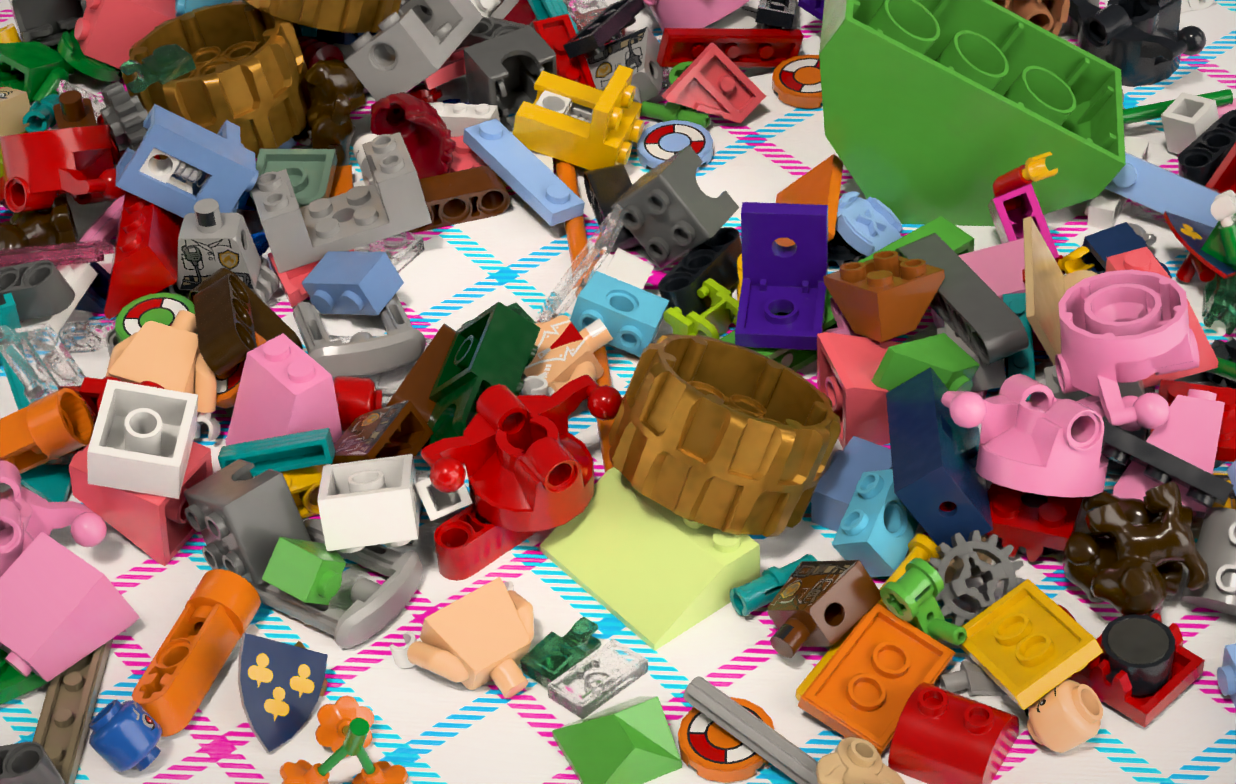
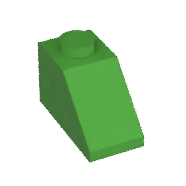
(913, 357)
(305, 570)

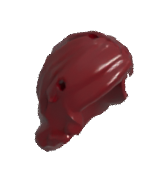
(420, 128)

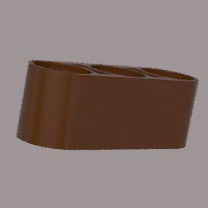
(463, 197)
(423, 375)

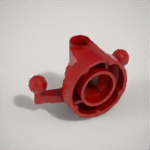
(57, 163)
(522, 458)

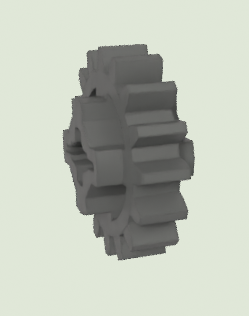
(124, 116)
(968, 564)

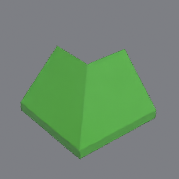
(620, 744)

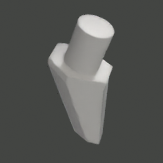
(972, 679)

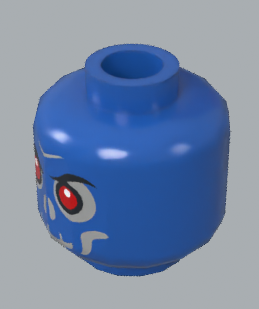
(125, 736)

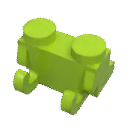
(713, 321)

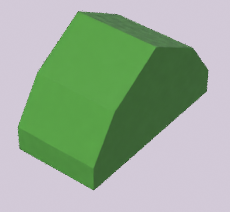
(956, 93)

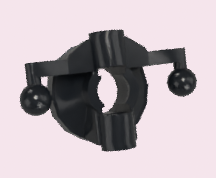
(1137, 37)

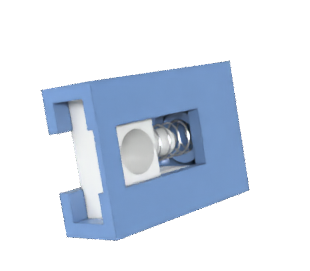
(197, 166)

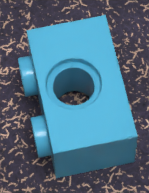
(625, 310)
(876, 525)

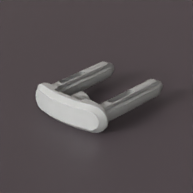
(363, 353)
(372, 603)

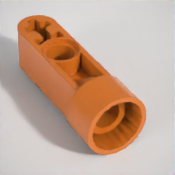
(45, 430)
(196, 649)

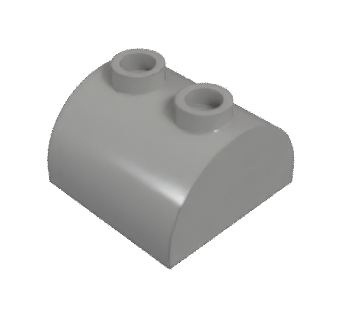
(1218, 550)

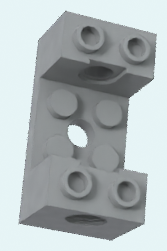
(418, 41)
(346, 220)

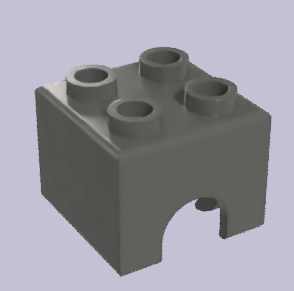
(46, 19)
(506, 69)
(670, 209)
(243, 518)

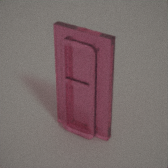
(58, 253)

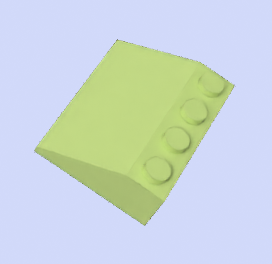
(648, 562)

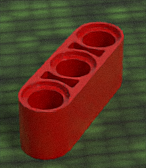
(471, 543)

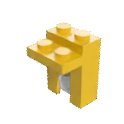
(580, 121)

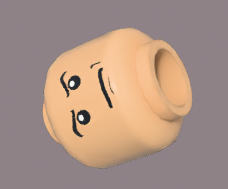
(1065, 716)

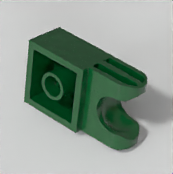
(482, 354)

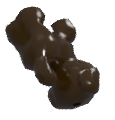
(328, 119)
(40, 226)
(1088, 554)
(1134, 581)

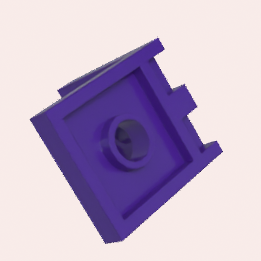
(782, 276)

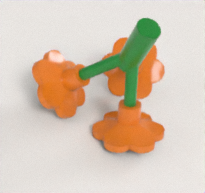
(347, 732)

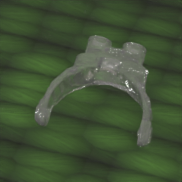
(86, 335)

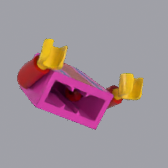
(1016, 200)

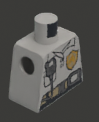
(633, 51)
(214, 242)

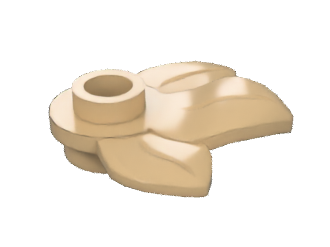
(855, 763)

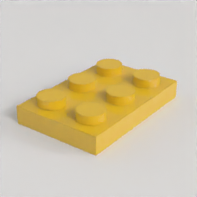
(1028, 644)

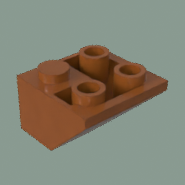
(884, 293)

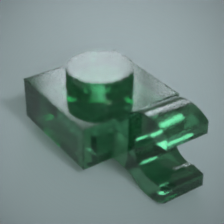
(162, 66)
(1218, 302)
(558, 654)

